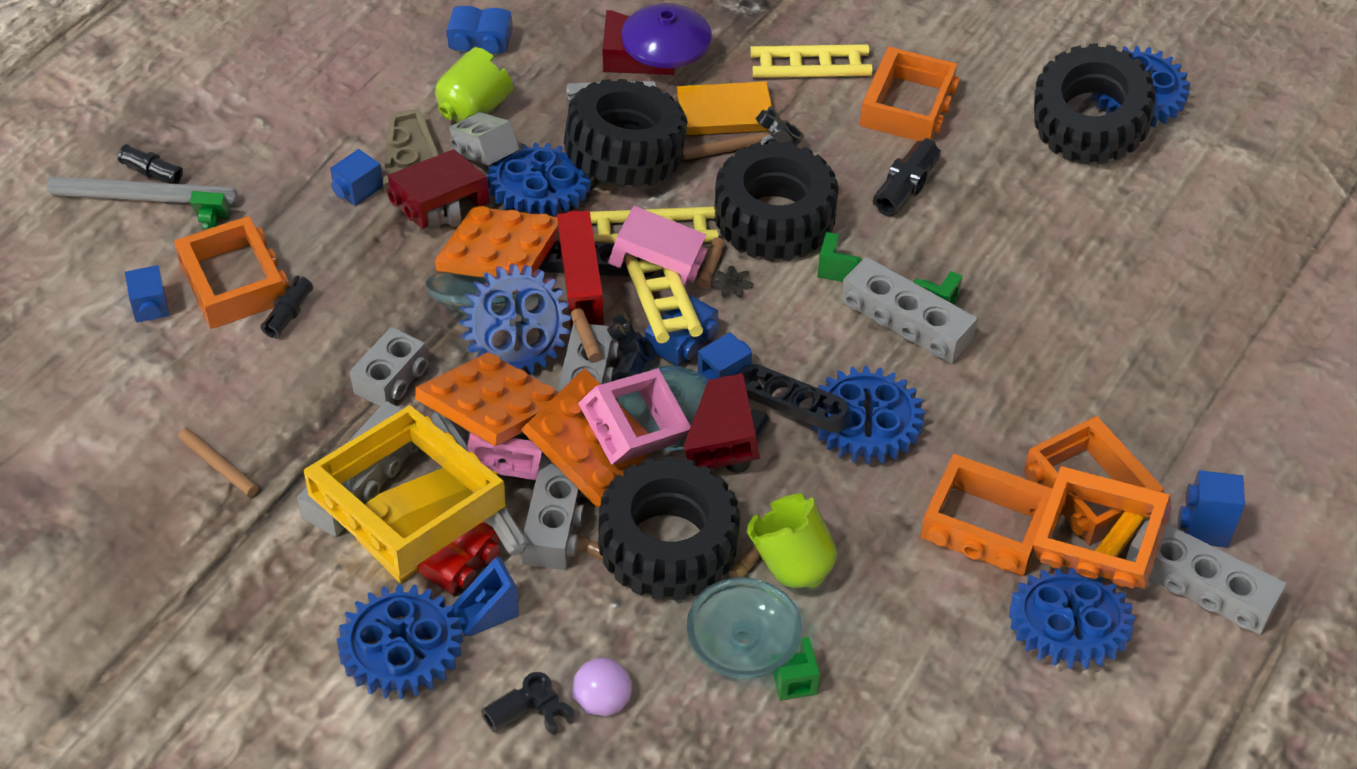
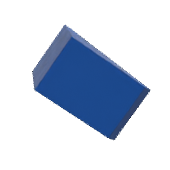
(488, 600)

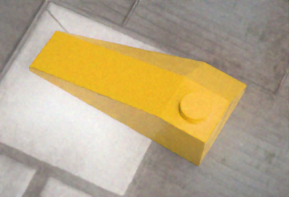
(415, 505)

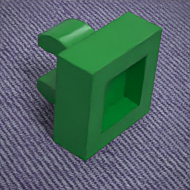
(210, 207)

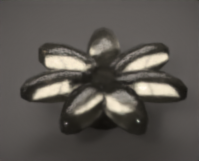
(731, 282)

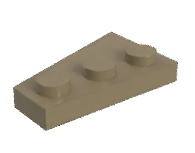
(407, 142)

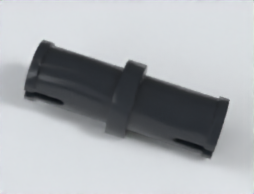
(150, 164)
(286, 307)

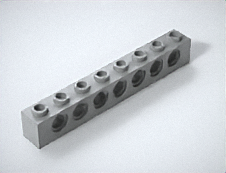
(554, 496)

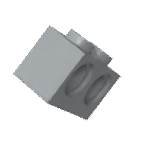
(483, 138)
(389, 367)

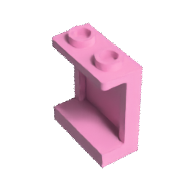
(660, 243)

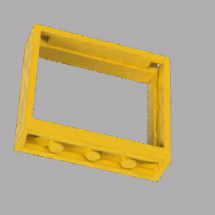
(402, 554)

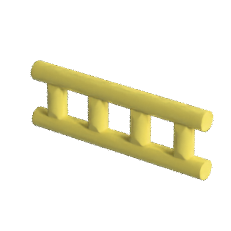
(824, 53)
(697, 214)
(653, 307)

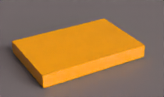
(723, 107)

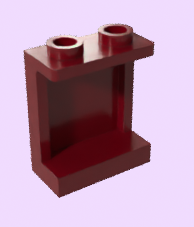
(434, 184)

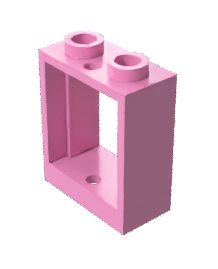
(620, 440)
(520, 455)

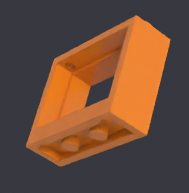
(916, 69)
(240, 301)
(1109, 454)
(997, 488)
(1111, 494)

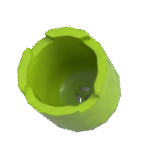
(472, 86)
(794, 541)

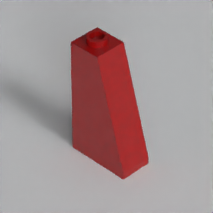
(580, 265)

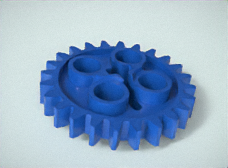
(1169, 85)
(537, 181)
(545, 317)
(893, 415)
(1046, 623)
(377, 661)

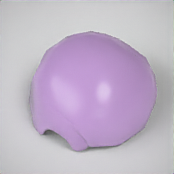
(602, 687)

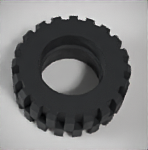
(1097, 71)
(625, 133)
(768, 228)
(666, 566)

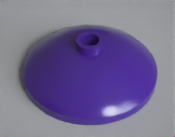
(666, 35)

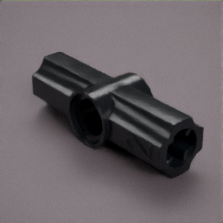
(906, 177)

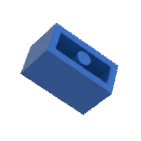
(1213, 507)

